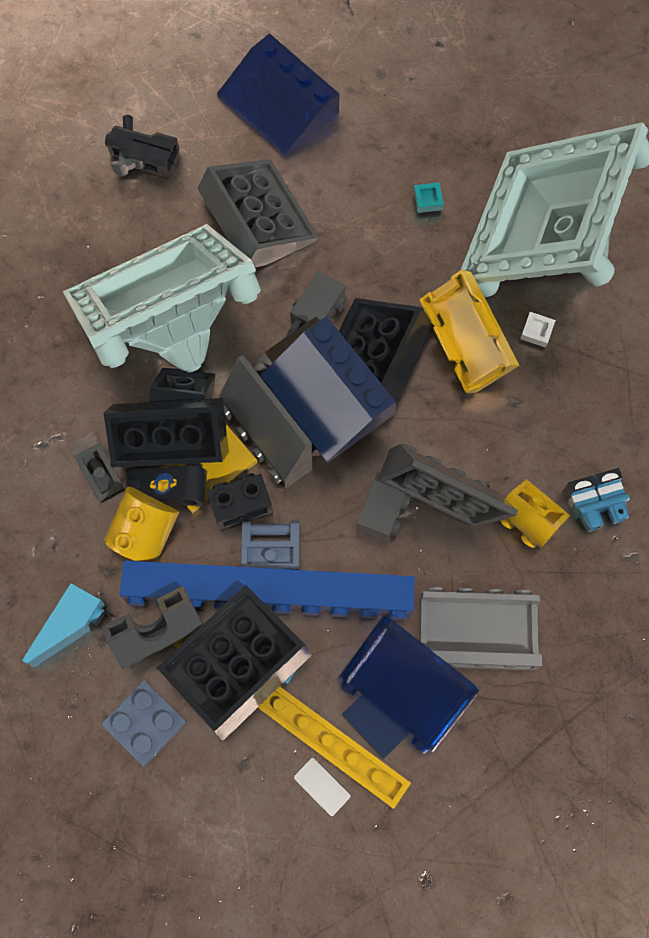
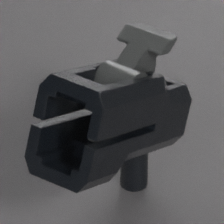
(141, 150)

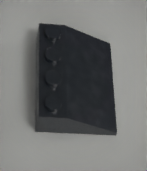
(387, 339)
(234, 662)

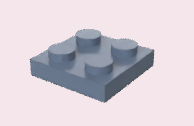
(144, 723)

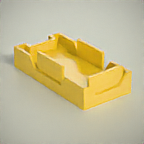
(469, 332)

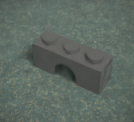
(134, 641)

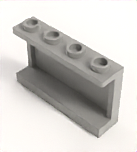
(481, 628)

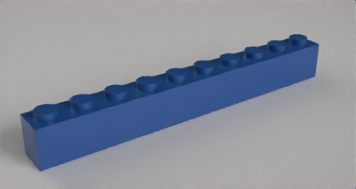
(277, 588)

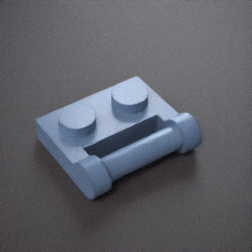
(270, 553)

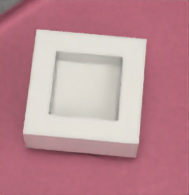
(537, 329)

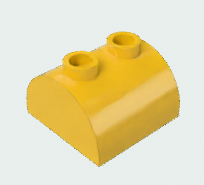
(536, 515)
(140, 526)

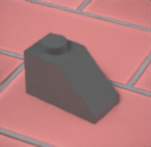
(96, 466)

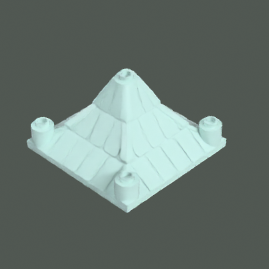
(556, 208)
(164, 299)

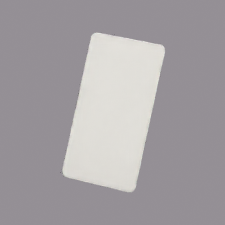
(322, 787)

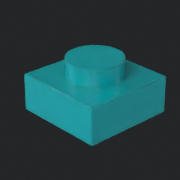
(428, 197)

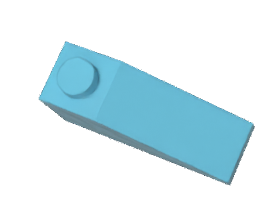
(69, 621)

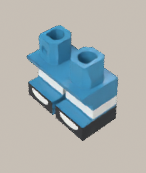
(597, 495)

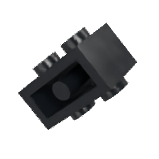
(239, 500)

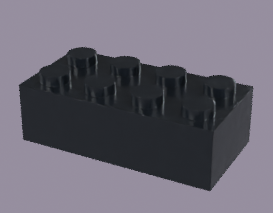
(166, 432)

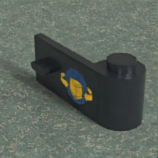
(176, 483)

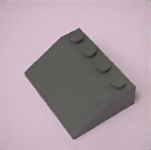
(256, 210)
(266, 425)
(443, 487)

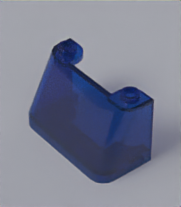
(408, 684)

